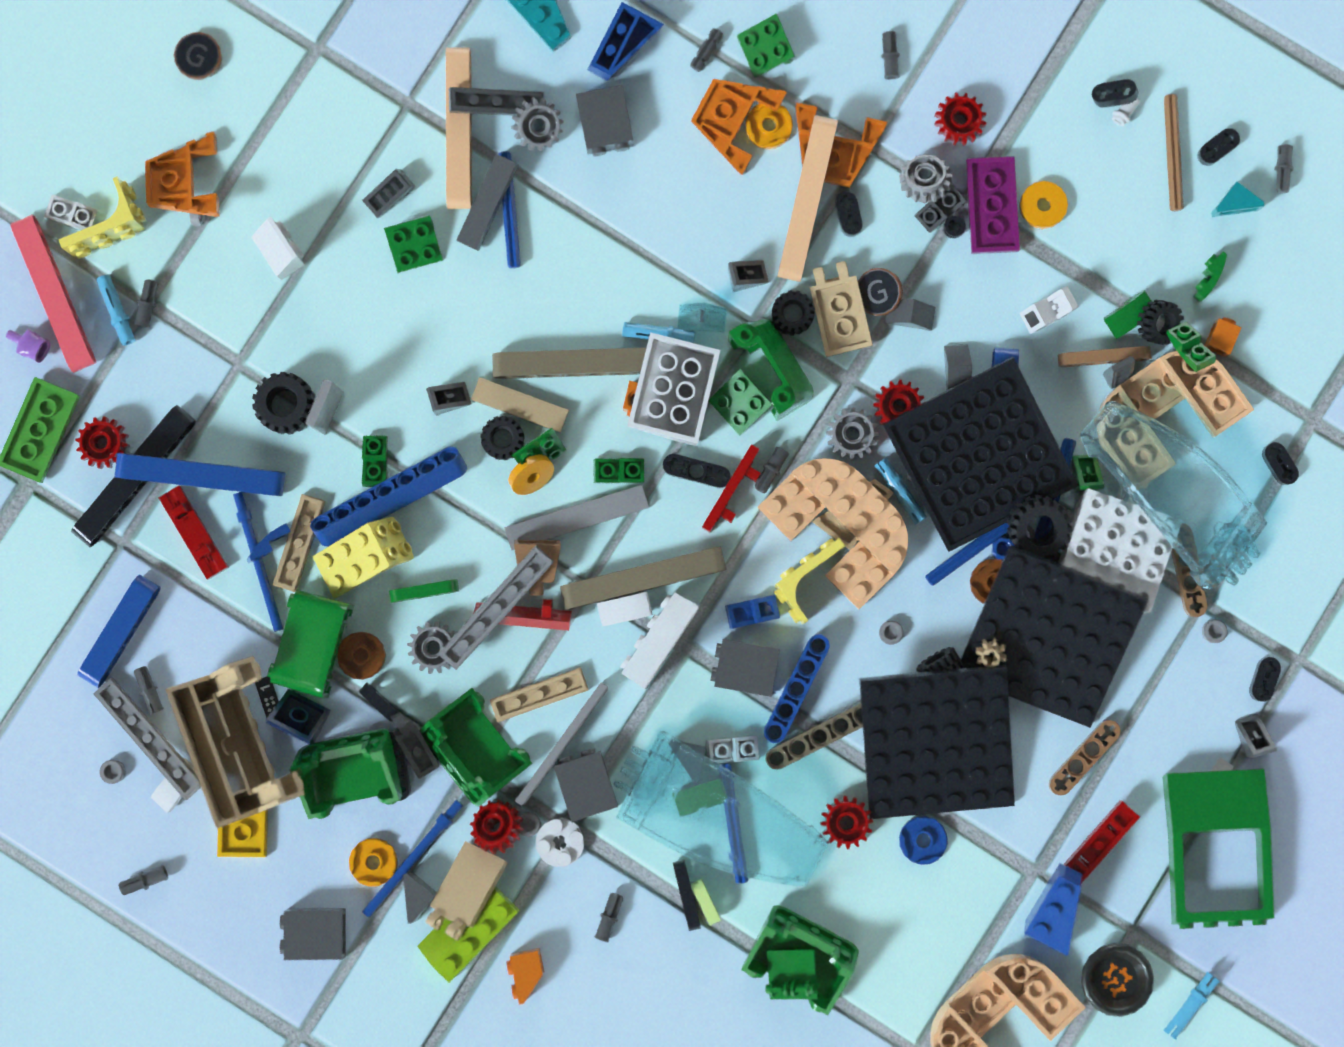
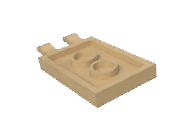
(840, 312)
(465, 889)

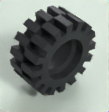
(793, 298)
(1150, 317)
(492, 427)
(943, 660)

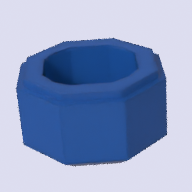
(1000, 547)

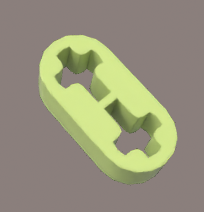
(705, 902)

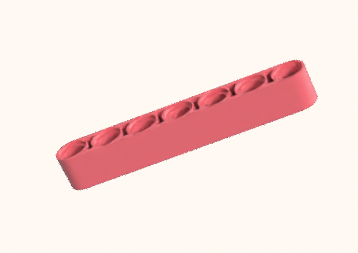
(53, 293)

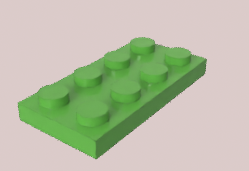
(38, 430)

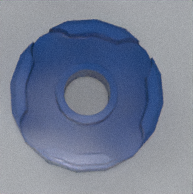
(936, 846)

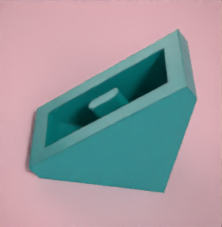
(1237, 201)

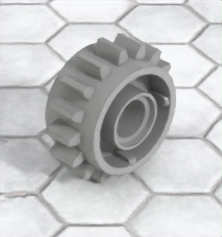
(548, 130)
(921, 189)
(843, 443)
(420, 646)

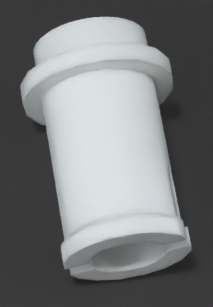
(1124, 112)

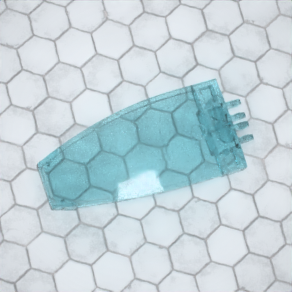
(1179, 491)
(716, 816)

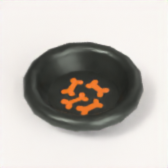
(1117, 979)

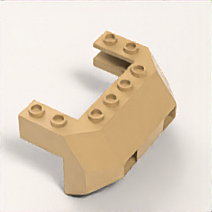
(227, 746)

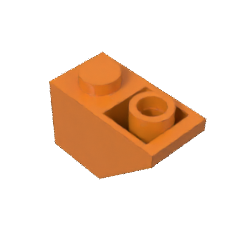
(526, 970)

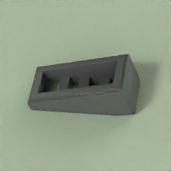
(383, 186)
(1119, 372)

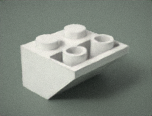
(278, 251)

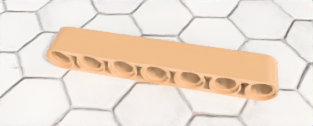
(458, 133)
(807, 198)

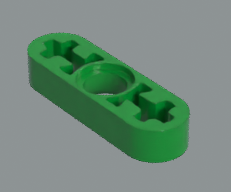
(424, 591)

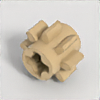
(989, 647)

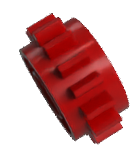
(960, 106)
(893, 393)
(93, 433)
(486, 819)
(859, 826)

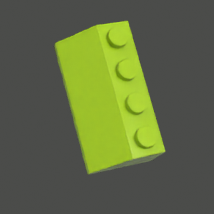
(450, 955)

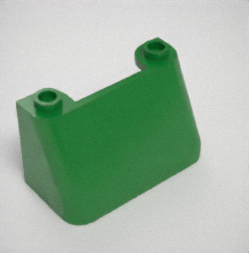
(795, 386)
(310, 643)
(473, 748)
(347, 771)
(789, 931)

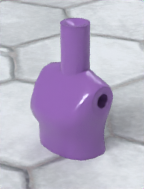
(30, 345)

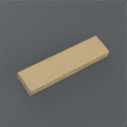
(520, 405)
(298, 543)
(539, 695)

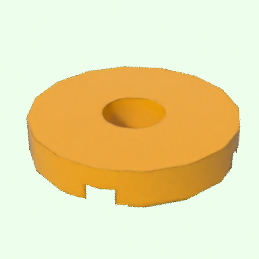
(762, 137)
(1049, 192)
(531, 475)
(360, 869)

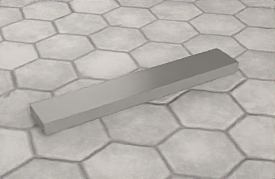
(579, 516)
(496, 607)
(148, 738)
(561, 745)

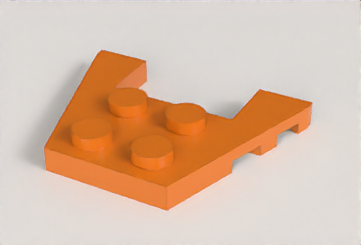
(724, 112)
(846, 154)
(171, 179)

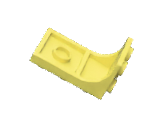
(121, 225)
(363, 555)
(790, 578)

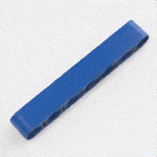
(199, 474)
(389, 496)

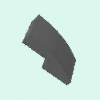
(935, 213)

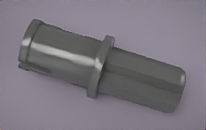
(890, 55)
(1283, 167)
(146, 303)
(771, 470)
(148, 690)
(143, 880)
(609, 917)

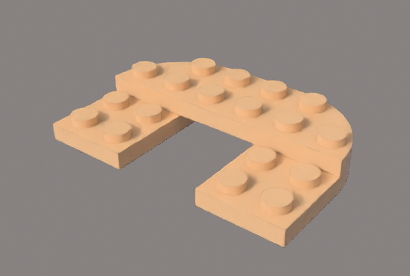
(1170, 380)
(858, 508)
(994, 992)

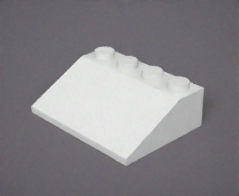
(673, 388)
(660, 639)

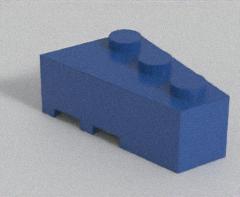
(623, 39)
(1055, 910)

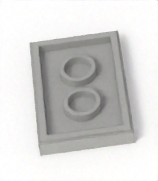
(324, 407)

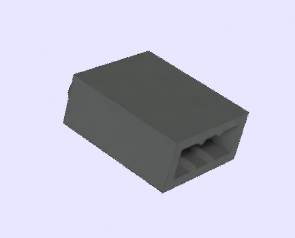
(605, 120)
(745, 667)
(585, 785)
(313, 934)

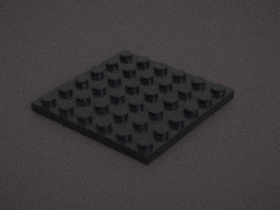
(979, 453)
(1058, 633)
(937, 741)

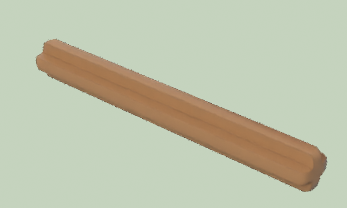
(1173, 152)

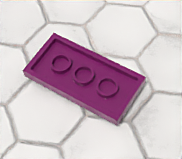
(992, 205)

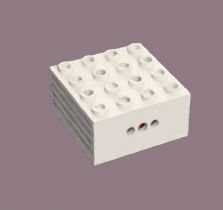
(1116, 544)

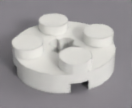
(573, 838)

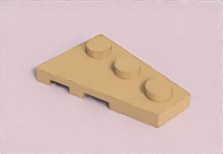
(836, 530)

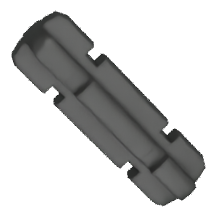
(706, 49)

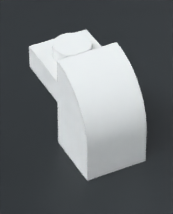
(1049, 310)

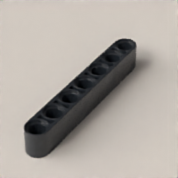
(121, 491)

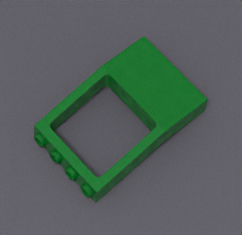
(1211, 805)

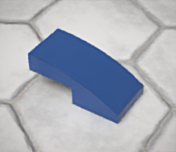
(264, 548)
(752, 611)

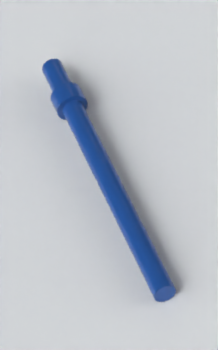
(244, 517)
(443, 822)

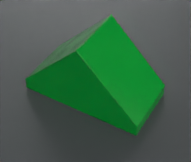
(1087, 473)

